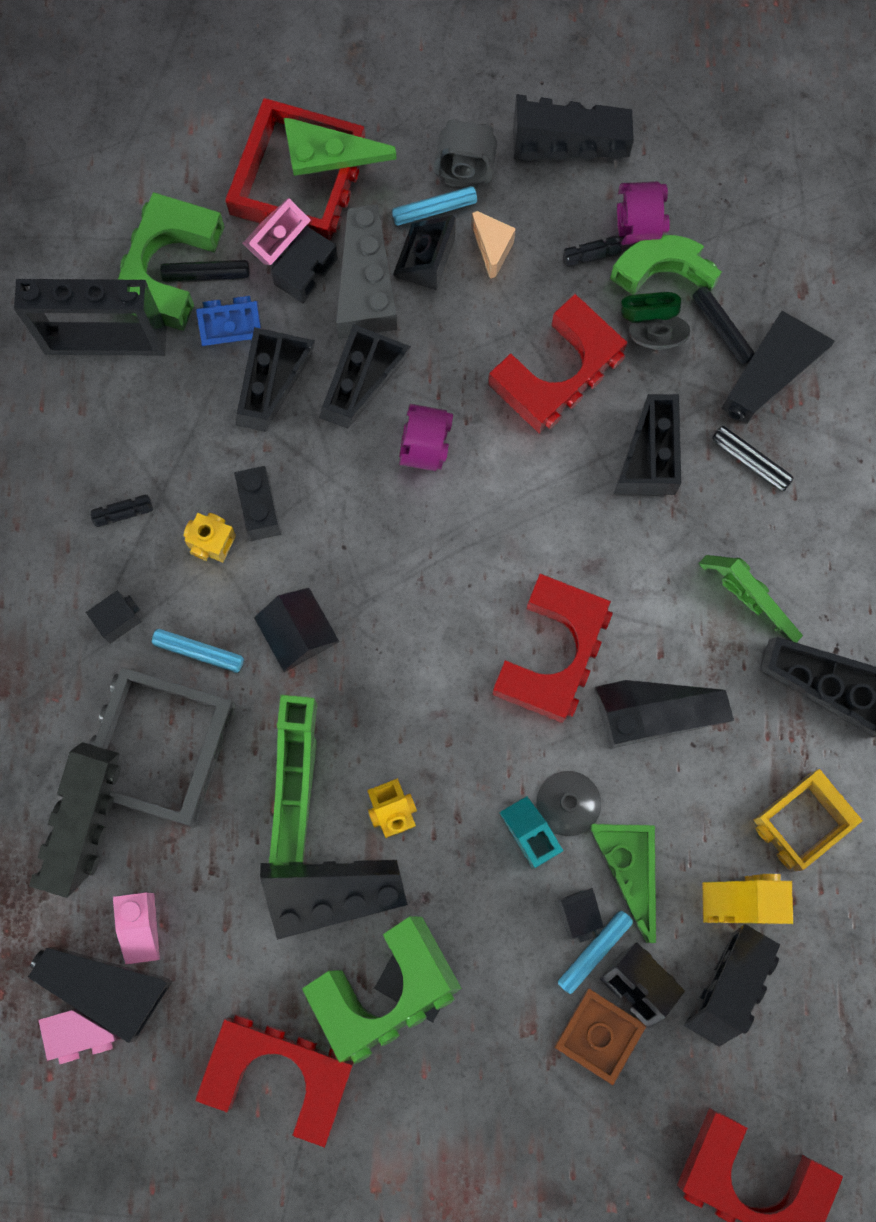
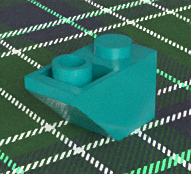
(531, 832)

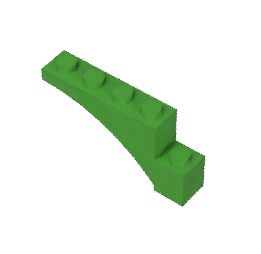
(293, 778)

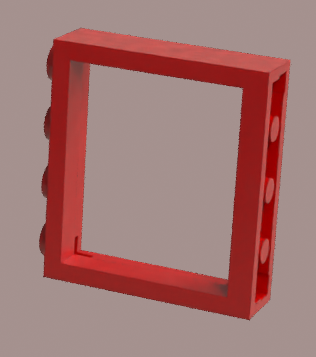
(256, 211)

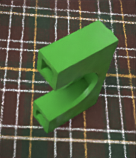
(164, 223)
(426, 984)

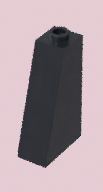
(778, 363)
(104, 991)

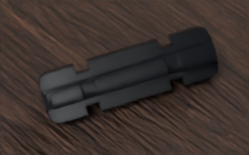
(592, 250)
(121, 510)

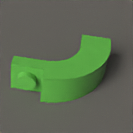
(664, 255)

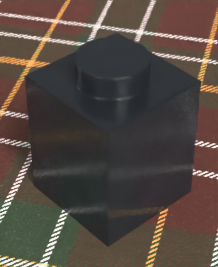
(114, 616)

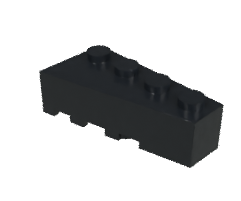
(827, 679)

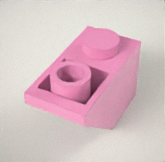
(73, 1032)

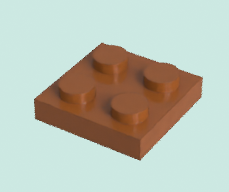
(600, 1036)

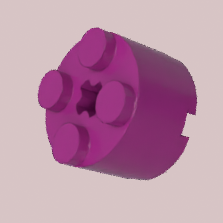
(642, 212)
(424, 437)

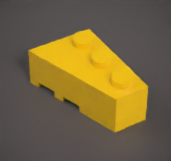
(755, 900)

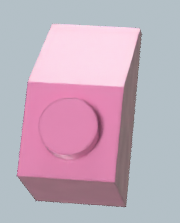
(276, 232)
(137, 927)

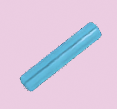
(434, 205)
(197, 650)
(595, 952)

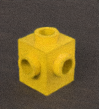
(209, 537)
(391, 808)

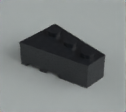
(360, 374)
(269, 375)
(655, 450)
(735, 986)

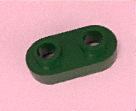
(650, 306)

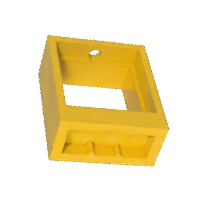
(830, 799)

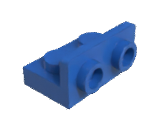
(228, 322)

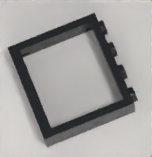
(91, 296)

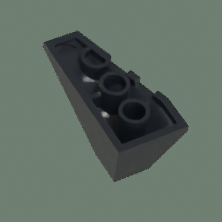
(650, 710)

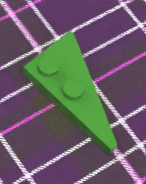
(325, 149)
(751, 592)
(631, 859)

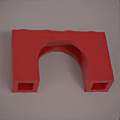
(544, 401)
(584, 617)
(242, 1043)
(709, 1181)

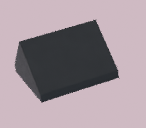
(426, 251)
(295, 628)

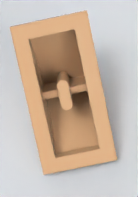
(493, 240)

